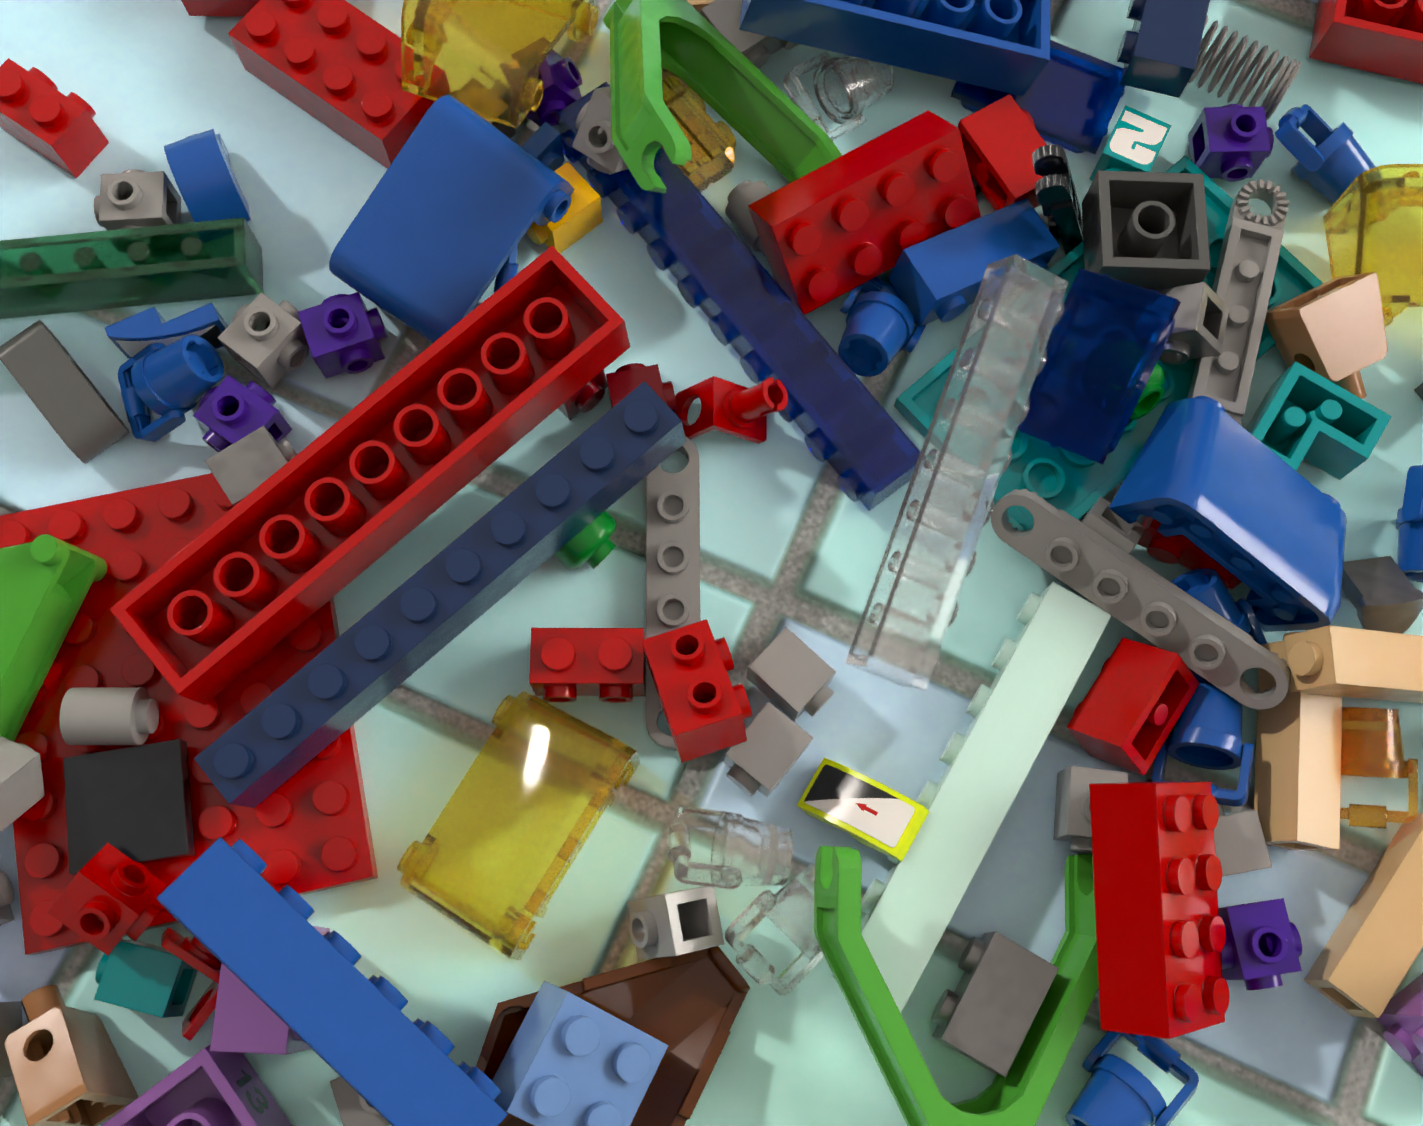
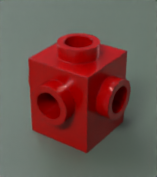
(109, 900)

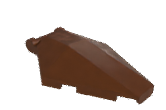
(676, 999)

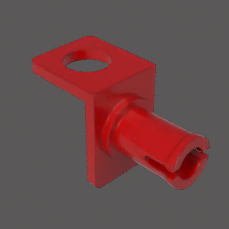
(732, 407)
(201, 959)

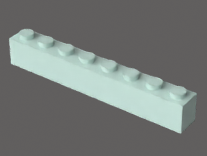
(979, 783)

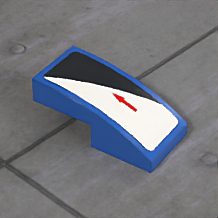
(150, 327)

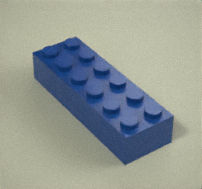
(967, 41)
(322, 995)

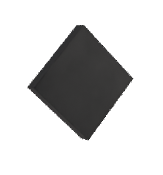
(131, 800)

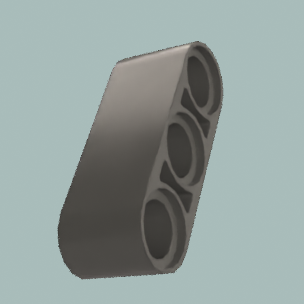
(62, 392)

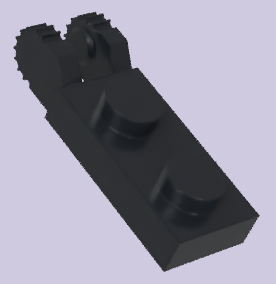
(1058, 195)

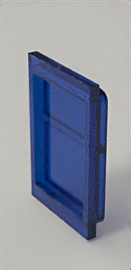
(1067, 101)
(1097, 364)

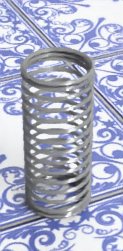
(1279, 87)

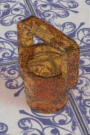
(1375, 749)

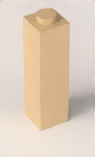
(1356, 663)
(1298, 767)
(1378, 932)

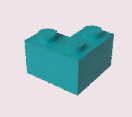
(1317, 422)

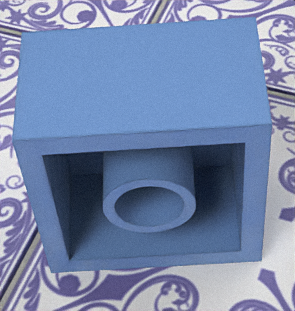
(575, 1064)

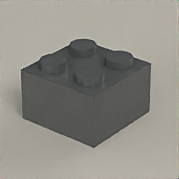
(1146, 228)

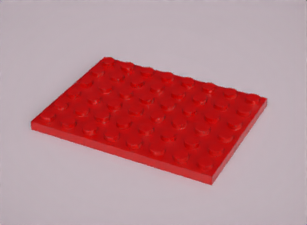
(307, 831)

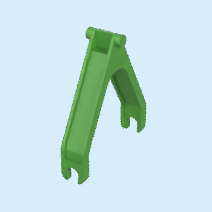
(680, 39)
(38, 602)
(1009, 1099)

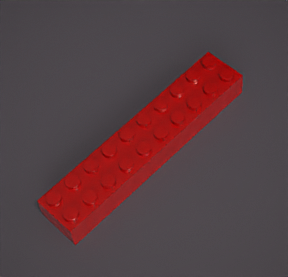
(372, 478)

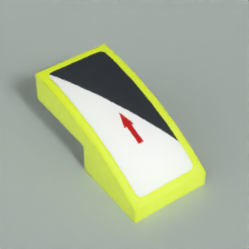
(863, 809)

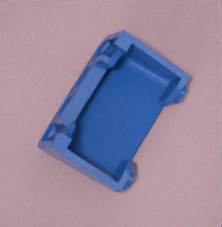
(446, 219)
(1243, 510)

